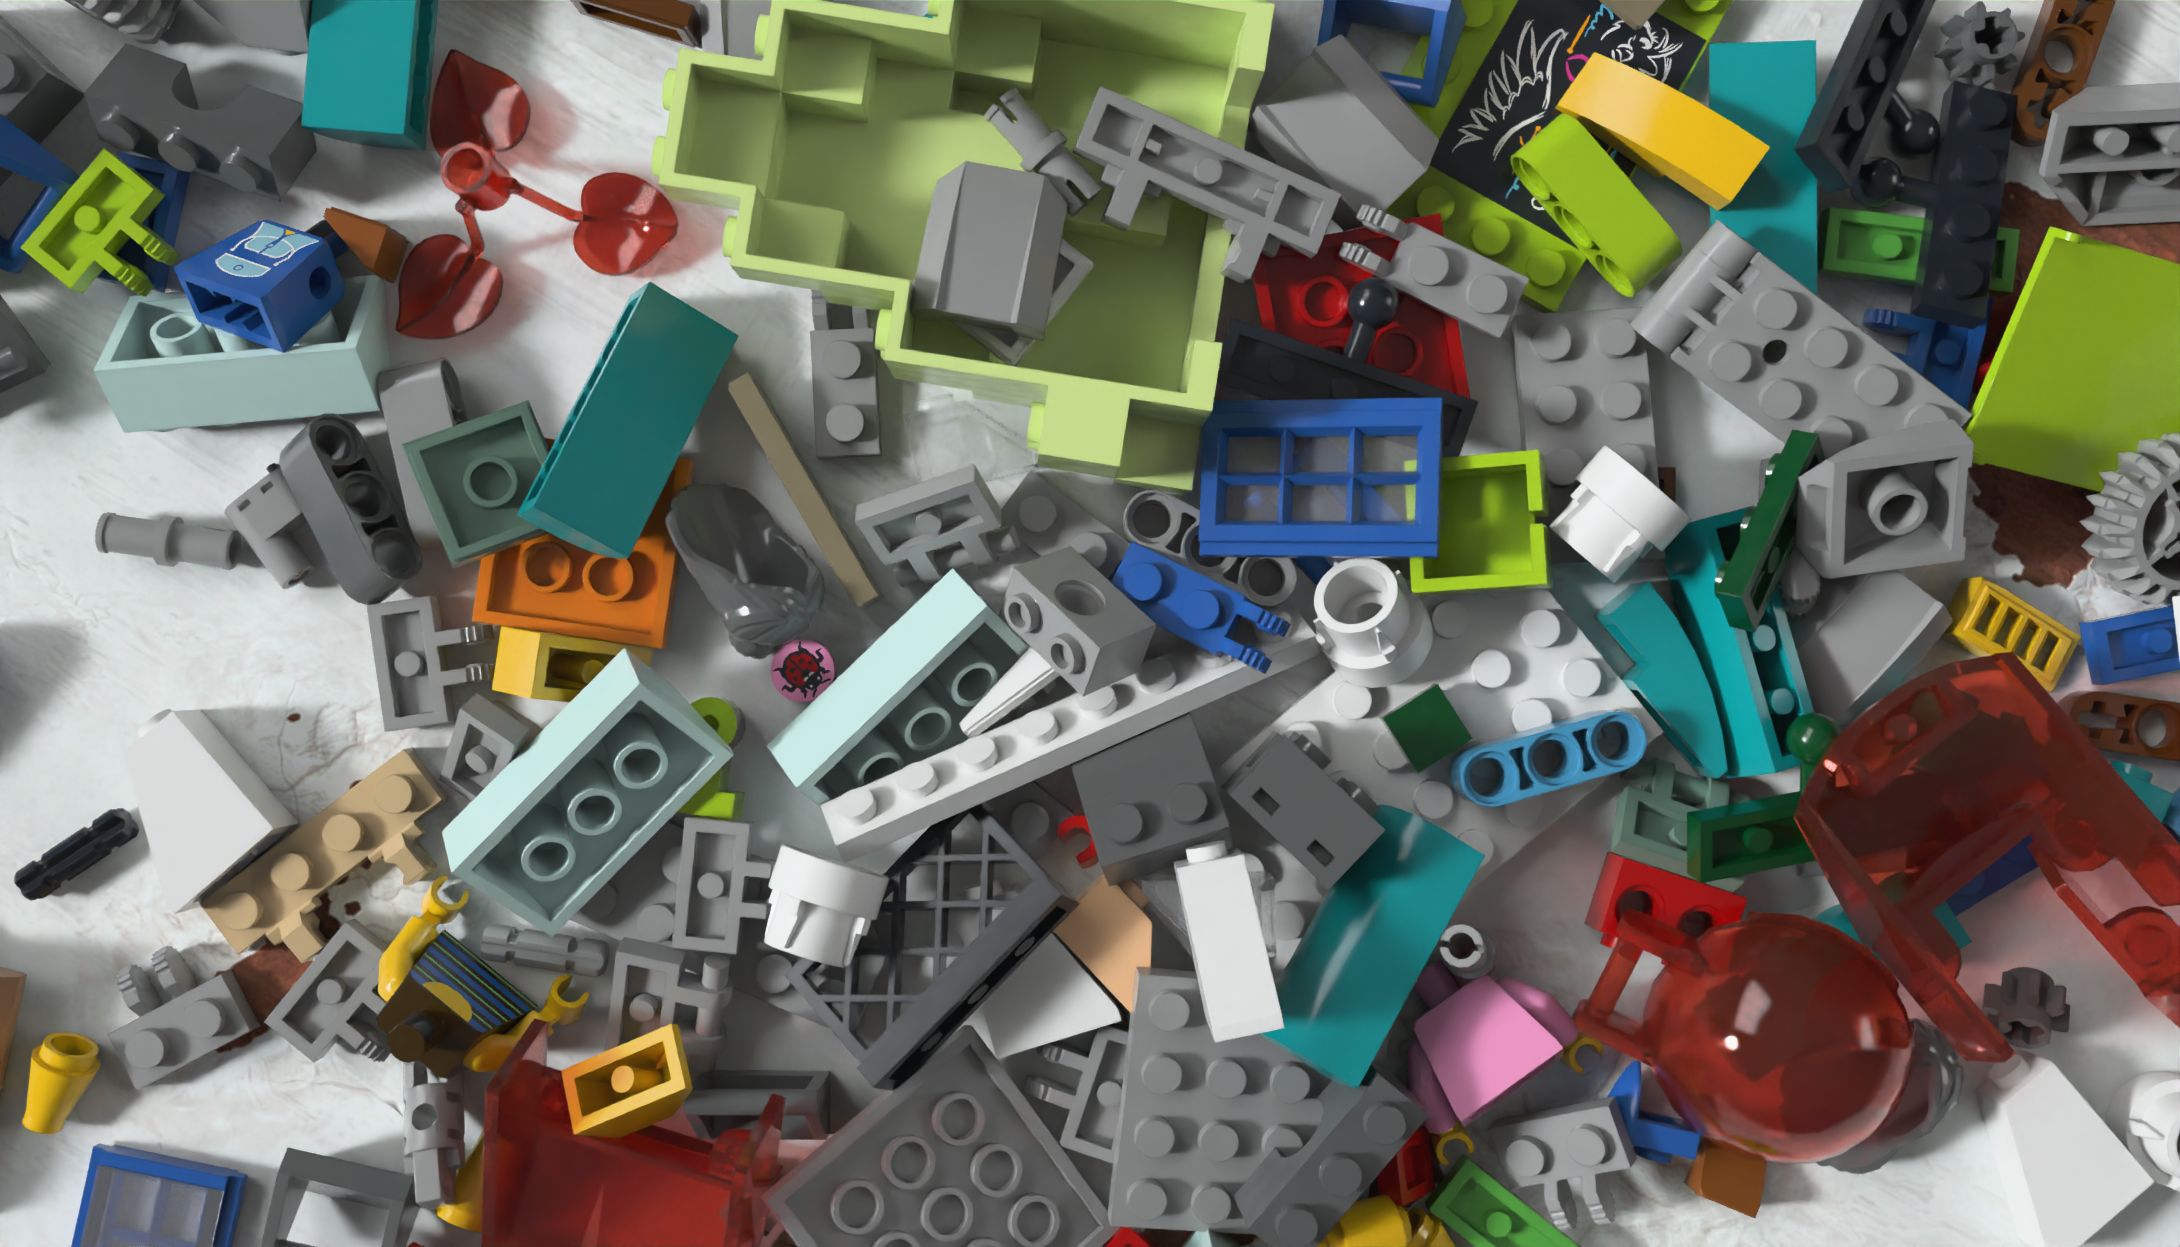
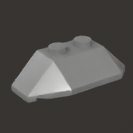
(2116, 154)

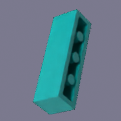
(1750, 674)

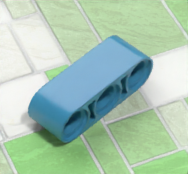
(1577, 753)

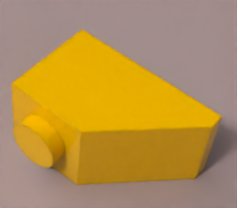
(553, 664)
(628, 1085)

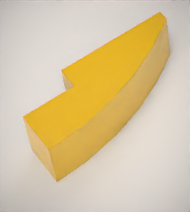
(1663, 130)

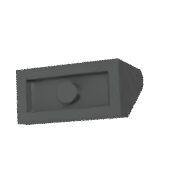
(738, 1097)
(343, 1180)

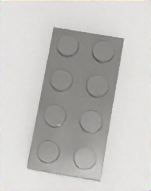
(1582, 389)

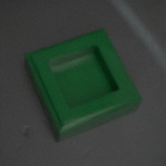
(1426, 728)

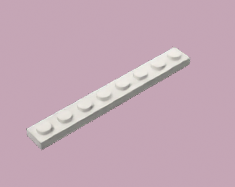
(1054, 737)

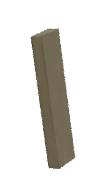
(804, 491)

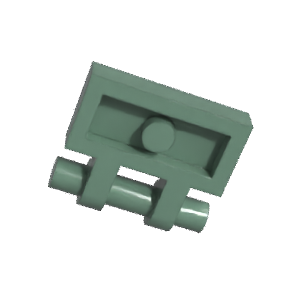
(1654, 826)

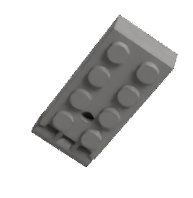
(1823, 378)

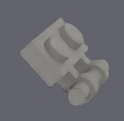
(932, 515)
(648, 996)

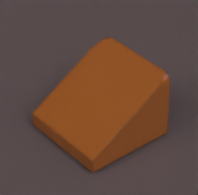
(372, 242)
(1727, 1178)

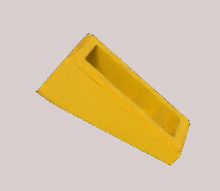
(1967, 609)

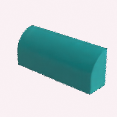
(370, 71)
(1771, 95)
(629, 424)
(1370, 945)

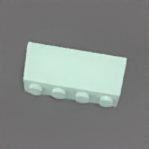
(180, 373)
(901, 694)
(584, 795)

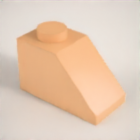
(1111, 934)

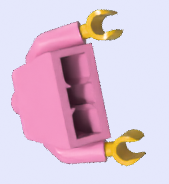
(1482, 1047)

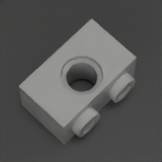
(1076, 620)

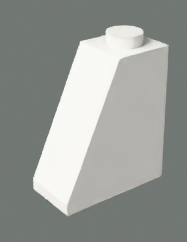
(200, 806)
(1227, 942)
(1045, 996)
(2054, 1154)

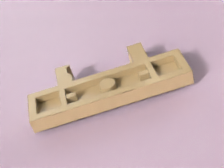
(368, 822)

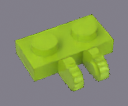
(96, 222)

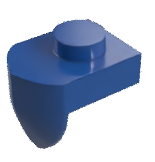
(1652, 1134)

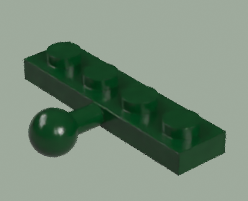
(1760, 831)

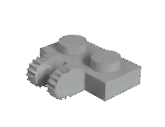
(414, 662)
(715, 884)
(331, 996)
(181, 1029)
(1096, 1102)
(1564, 1145)

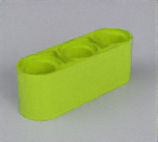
(1596, 205)

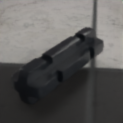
(76, 854)

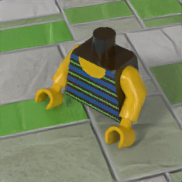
(450, 1003)

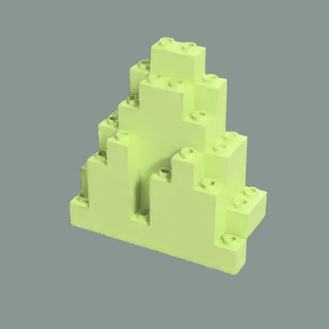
(866, 108)

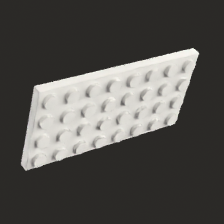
(1505, 669)

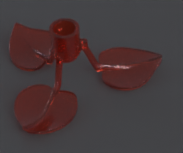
(485, 111)

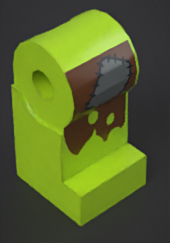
(714, 797)

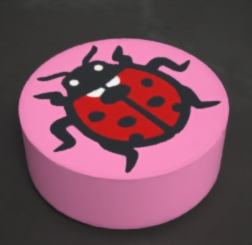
(803, 670)

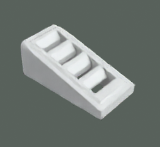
(1026, 683)

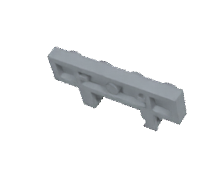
(1157, 154)

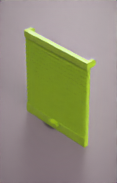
(2082, 363)

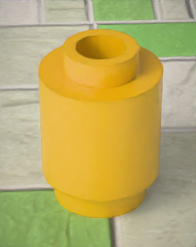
(1371, 1224)

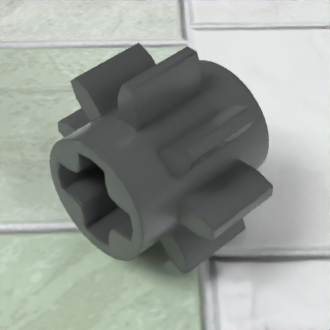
(1979, 44)
(2026, 1007)

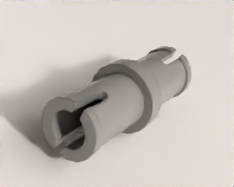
(1043, 150)
(168, 541)
(1457, 942)

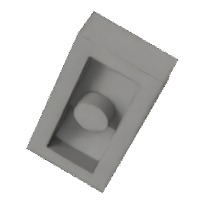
(483, 744)

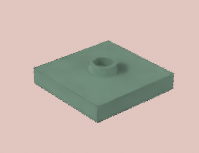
(478, 480)

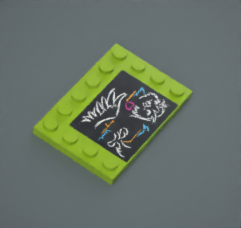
(1503, 91)

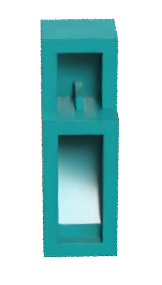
(1667, 675)

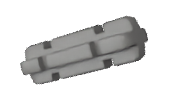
(545, 952)

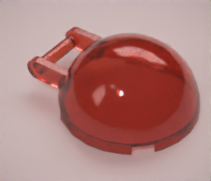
(1762, 1032)

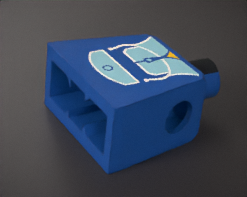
(266, 282)

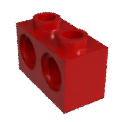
(1665, 897)

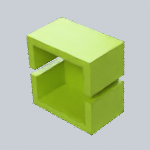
(1490, 527)

